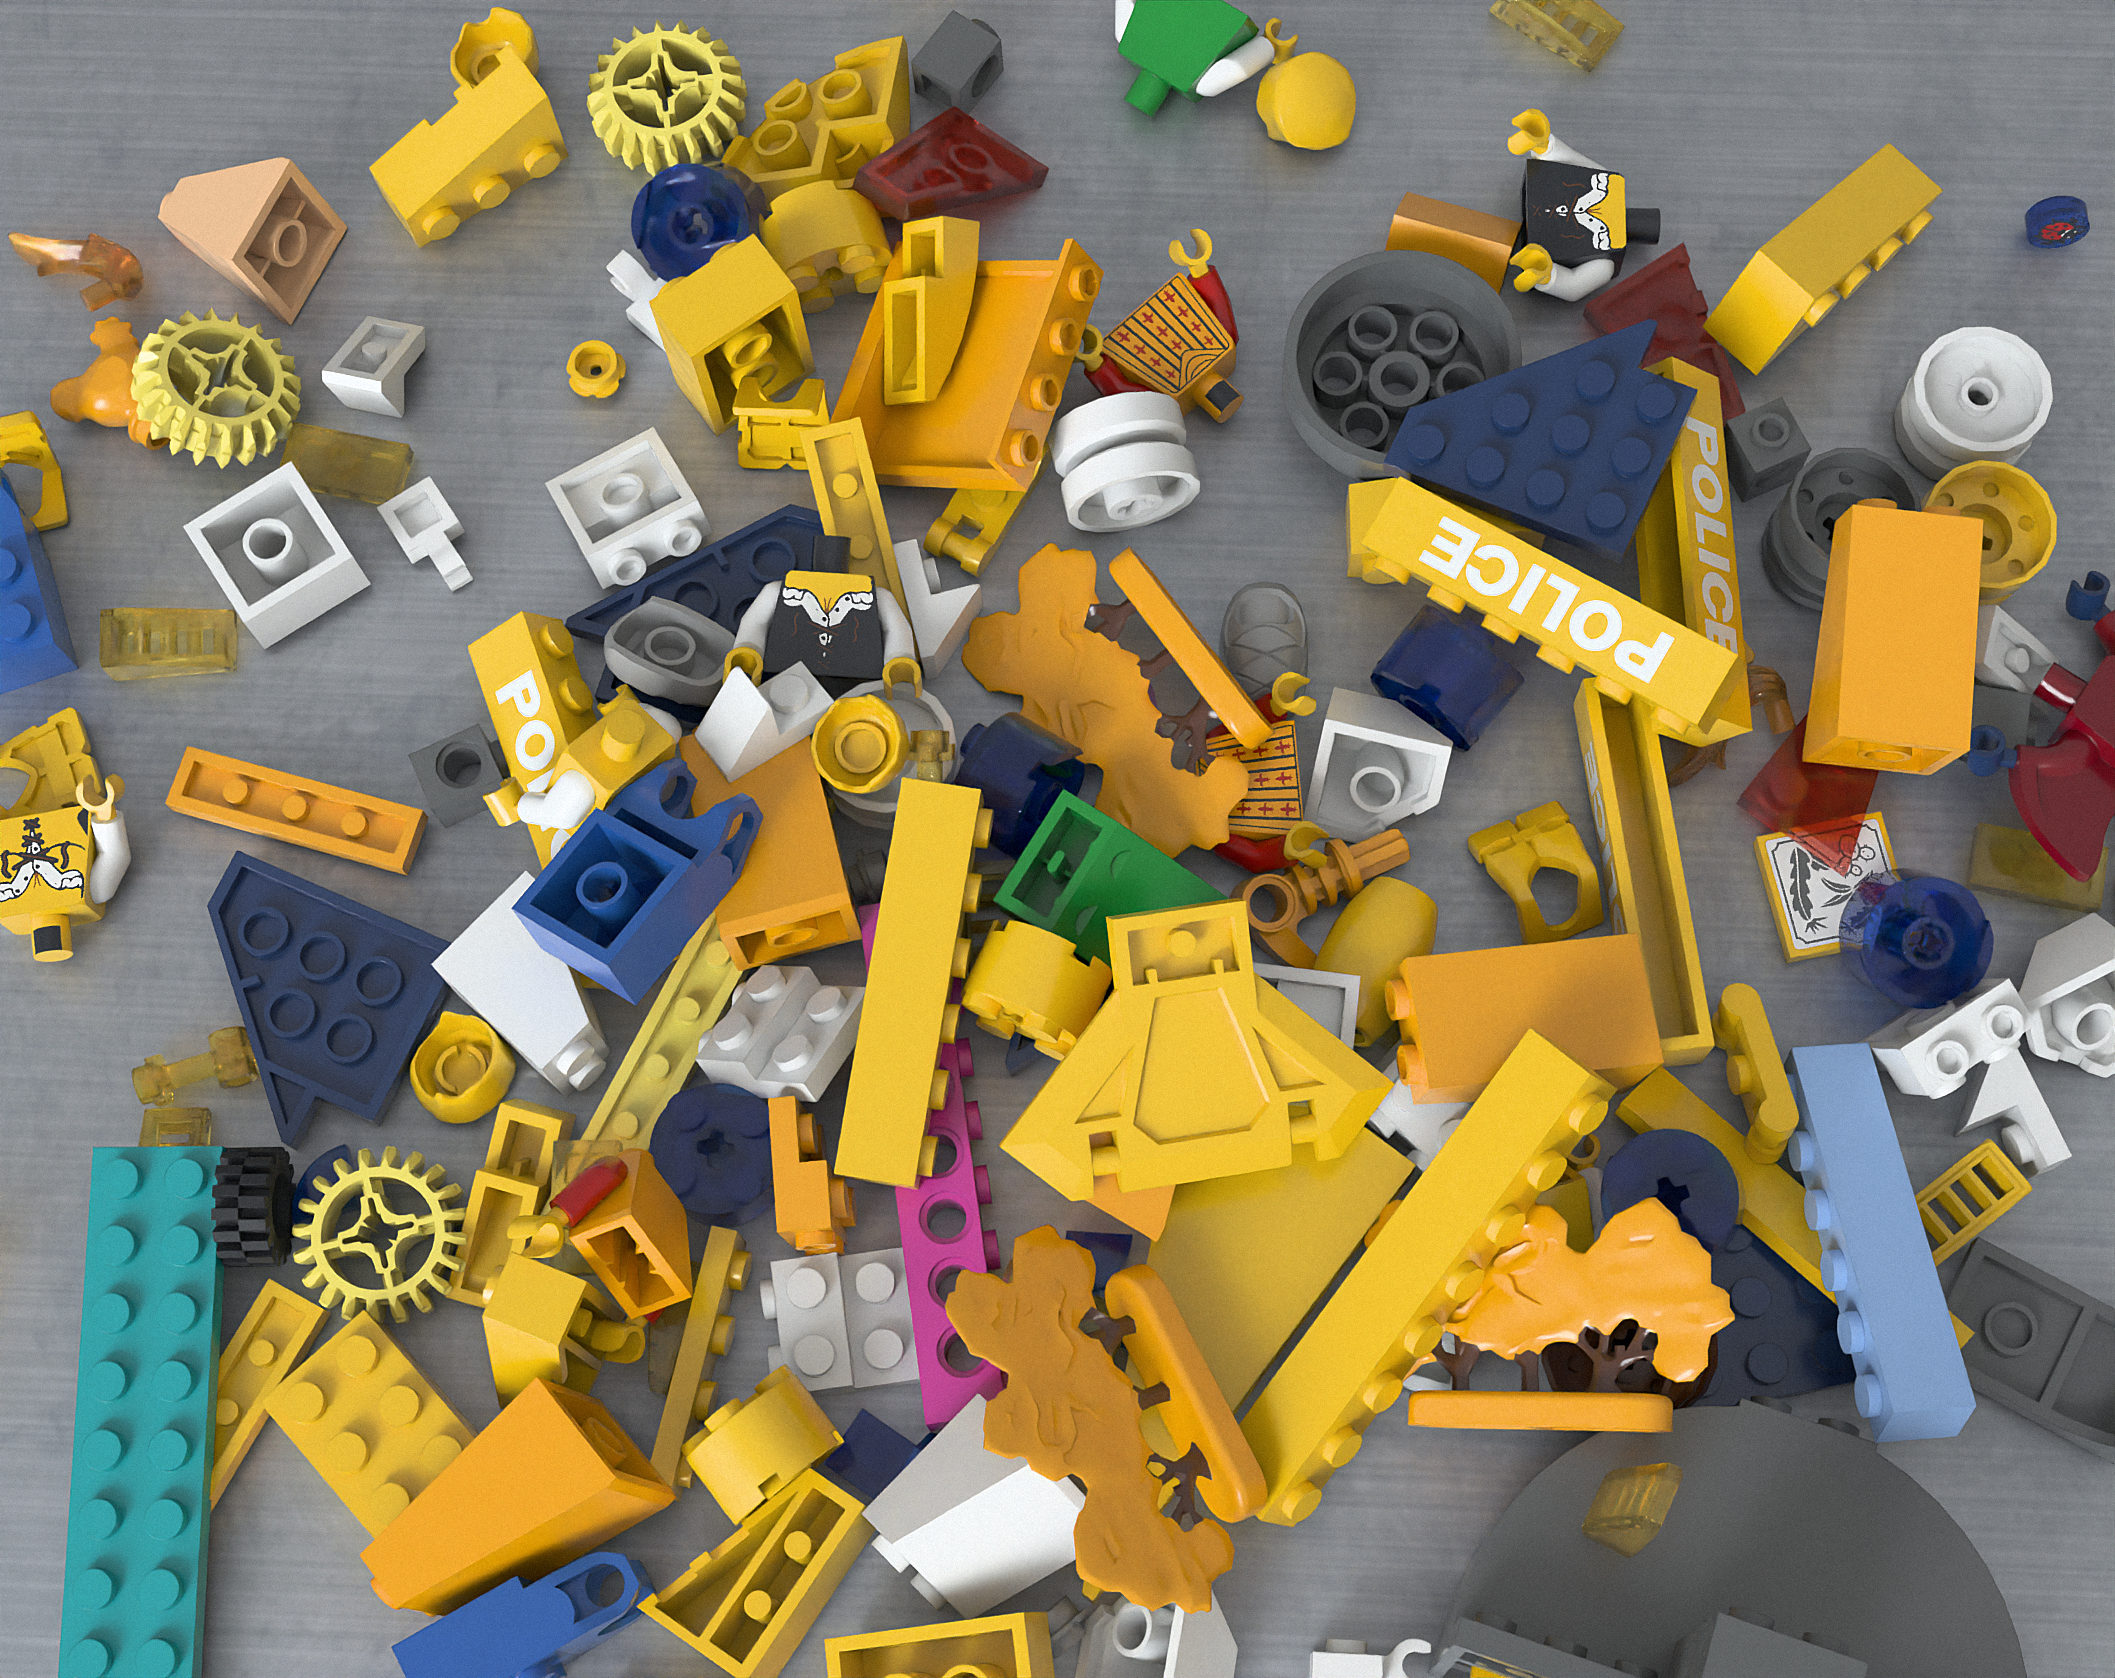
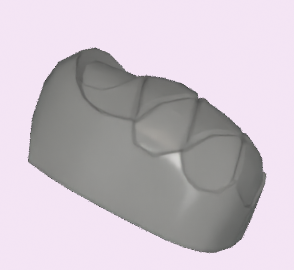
(1264, 638)
(669, 652)

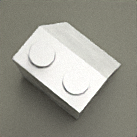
(527, 995)
(974, 1519)

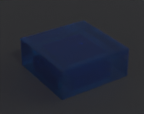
(870, 1455)

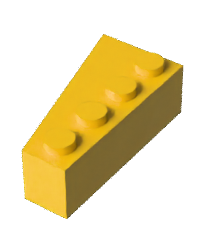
(1823, 257)

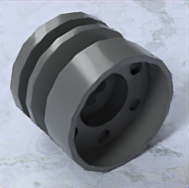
(1825, 488)

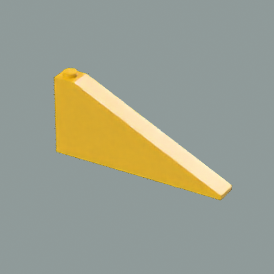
(1256, 1258)

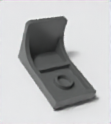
(2038, 1345)

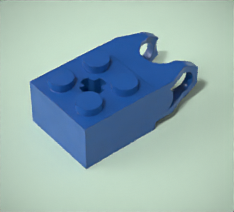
(32, 619)
(638, 881)
(528, 1624)

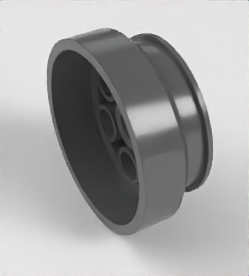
(1403, 301)

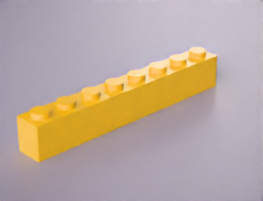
(1420, 1271)

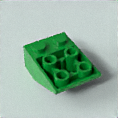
(1091, 869)

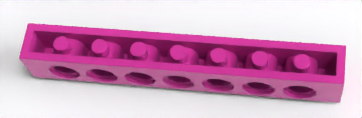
(934, 1258)

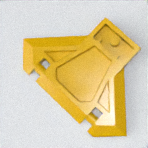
(1191, 1066)

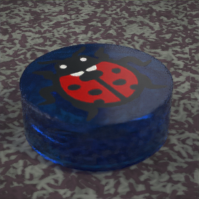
(2057, 222)

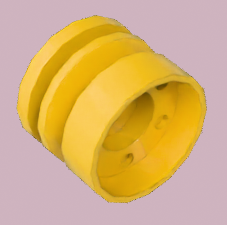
(2016, 524)

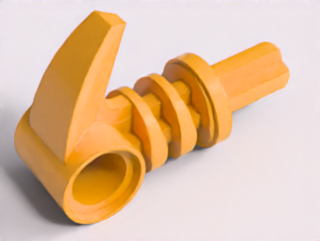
(1302, 887)

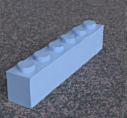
(1874, 1248)

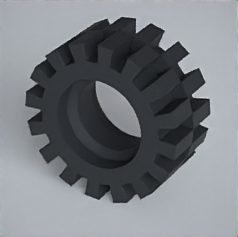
(253, 1207)

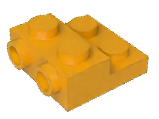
(809, 1198)

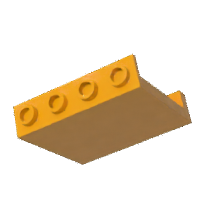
(1000, 389)

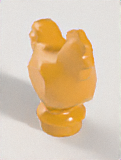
(104, 388)

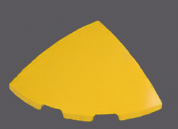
(831, 123)

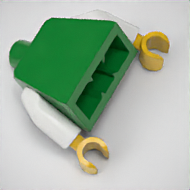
(1192, 48)

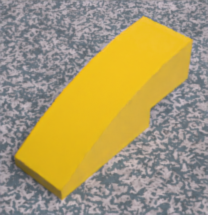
(928, 307)
(508, 1186)

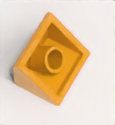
(1457, 233)

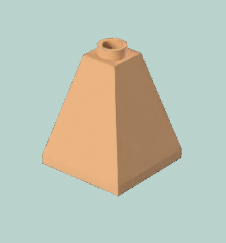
(257, 229)

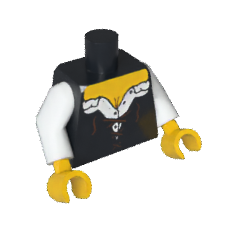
(1571, 216)
(829, 622)

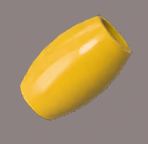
(1372, 939)

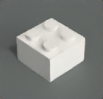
(276, 555)

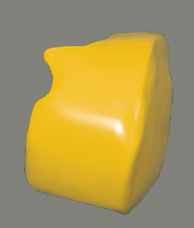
(1308, 101)
(462, 1069)

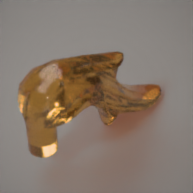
(95, 257)
(1765, 689)

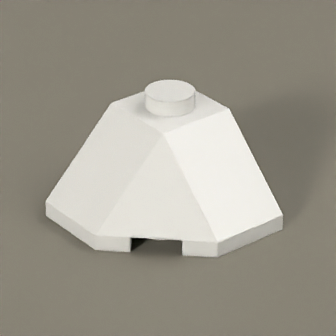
(1373, 766)
(2073, 995)
(1163, 1643)

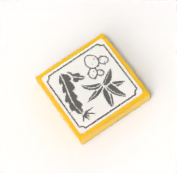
(1809, 894)

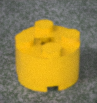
(826, 242)
(1034, 987)
(761, 1444)

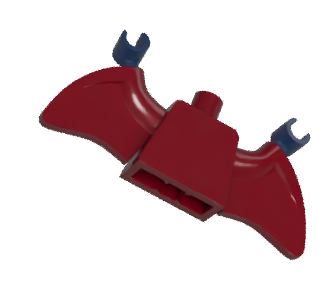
(2069, 785)

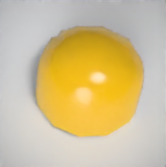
(478, 43)
(860, 744)

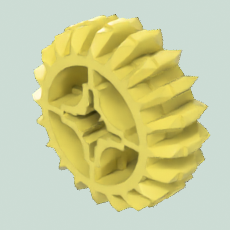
(635, 84)
(202, 358)
(374, 1206)

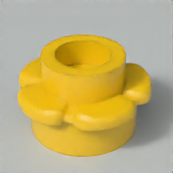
(593, 355)

